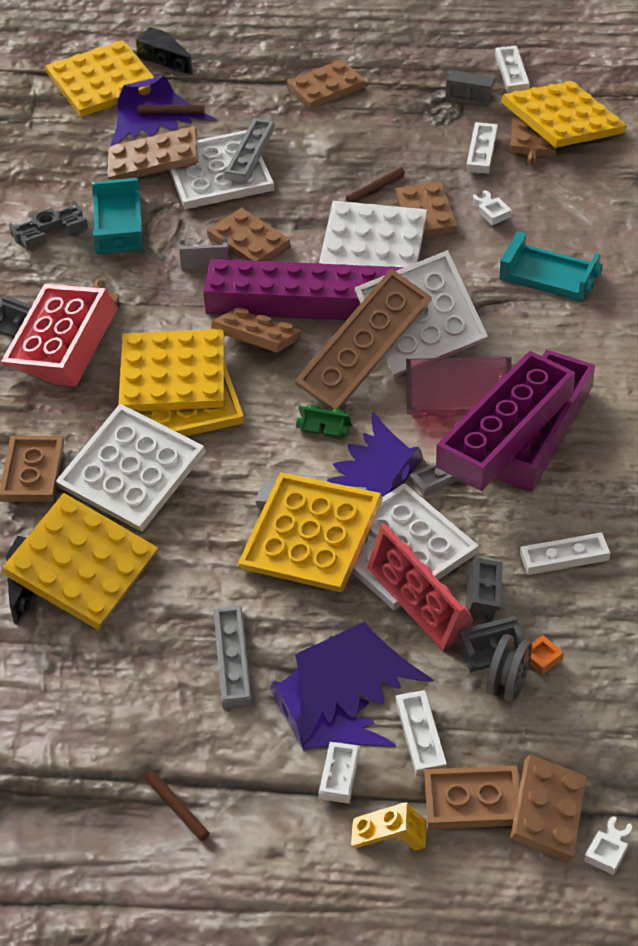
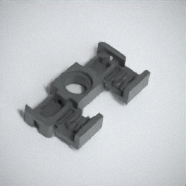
(33, 232)

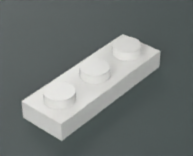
(511, 69)
(481, 148)
(564, 553)
(420, 732)

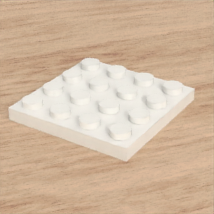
(205, 181)
(373, 235)
(444, 325)
(130, 467)
(424, 529)

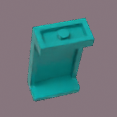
(117, 216)
(548, 270)

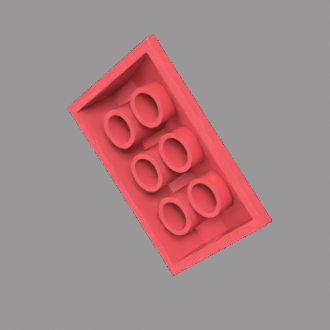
(61, 333)
(417, 589)

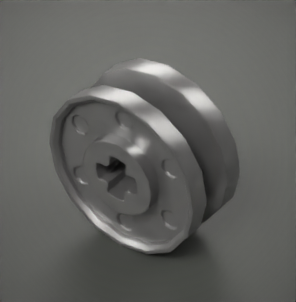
(509, 668)

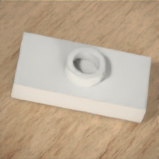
(339, 772)

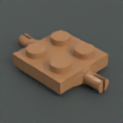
(528, 142)

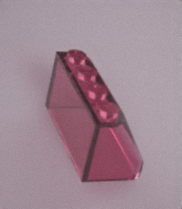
(450, 384)

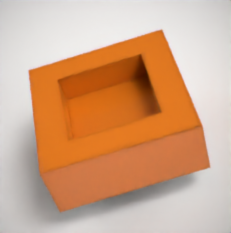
(545, 655)

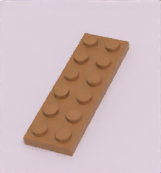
(363, 340)

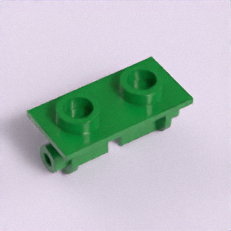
(334, 421)

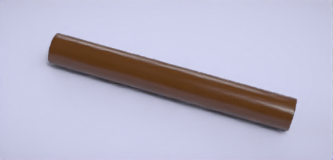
(171, 109)
(375, 185)
(177, 806)

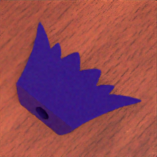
(160, 94)
(380, 465)
(343, 669)
(341, 728)

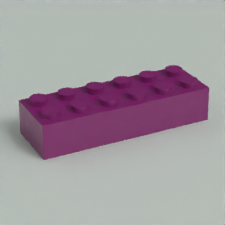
(505, 420)
(534, 458)

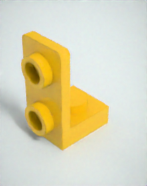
(389, 823)

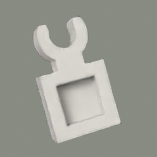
(492, 210)
(610, 848)

